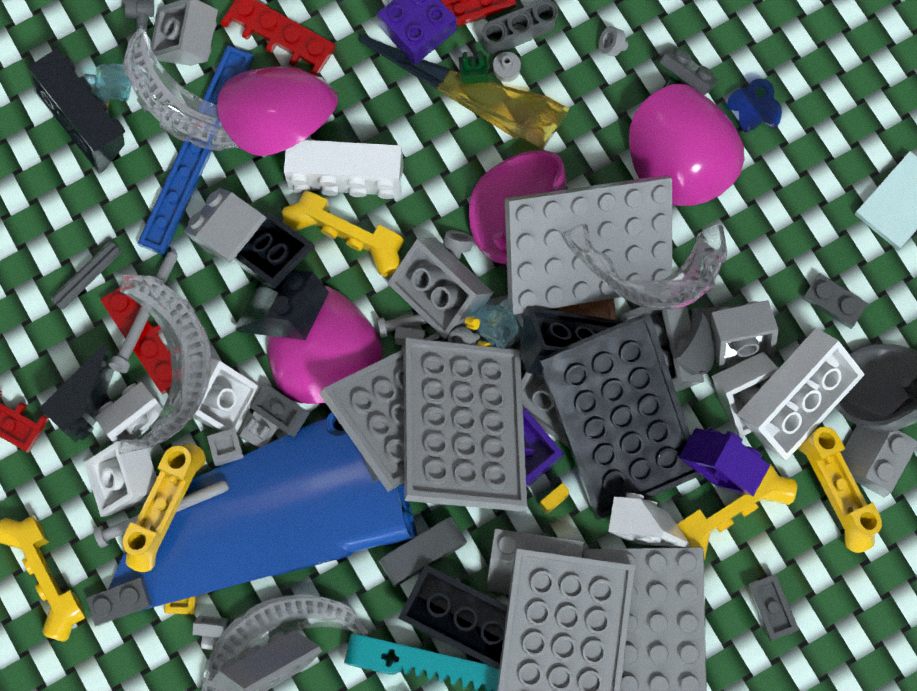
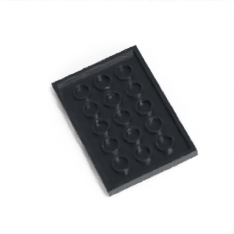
(619, 413)

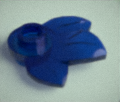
(755, 109)

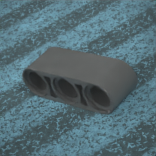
(527, 16)
(423, 549)

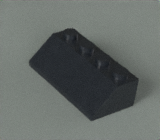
(77, 109)
(551, 330)
(457, 615)

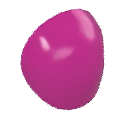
(274, 108)
(687, 139)
(516, 176)
(335, 348)

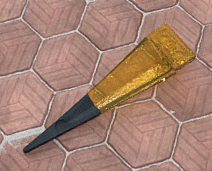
(509, 109)

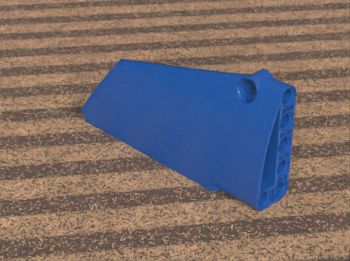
(283, 512)

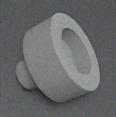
(612, 41)
(506, 66)
(458, 242)

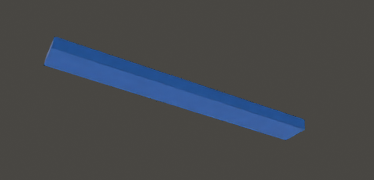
(188, 165)

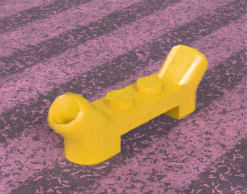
(314, 211)
(772, 488)
(162, 503)
(857, 518)
(64, 608)

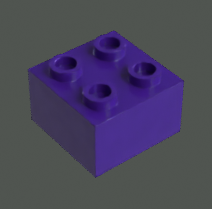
(417, 26)
(540, 450)
(725, 460)

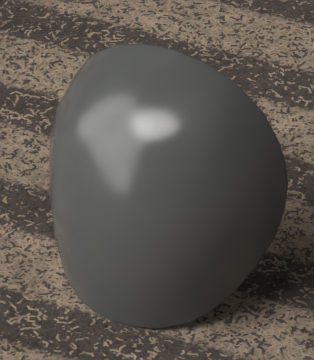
(887, 392)

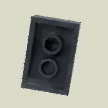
(273, 252)
(287, 309)
(81, 396)

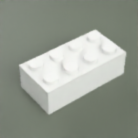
(345, 168)
(801, 393)

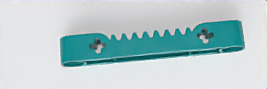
(369, 652)

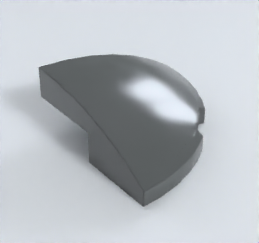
(698, 349)

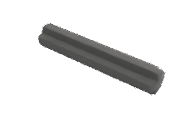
(86, 275)

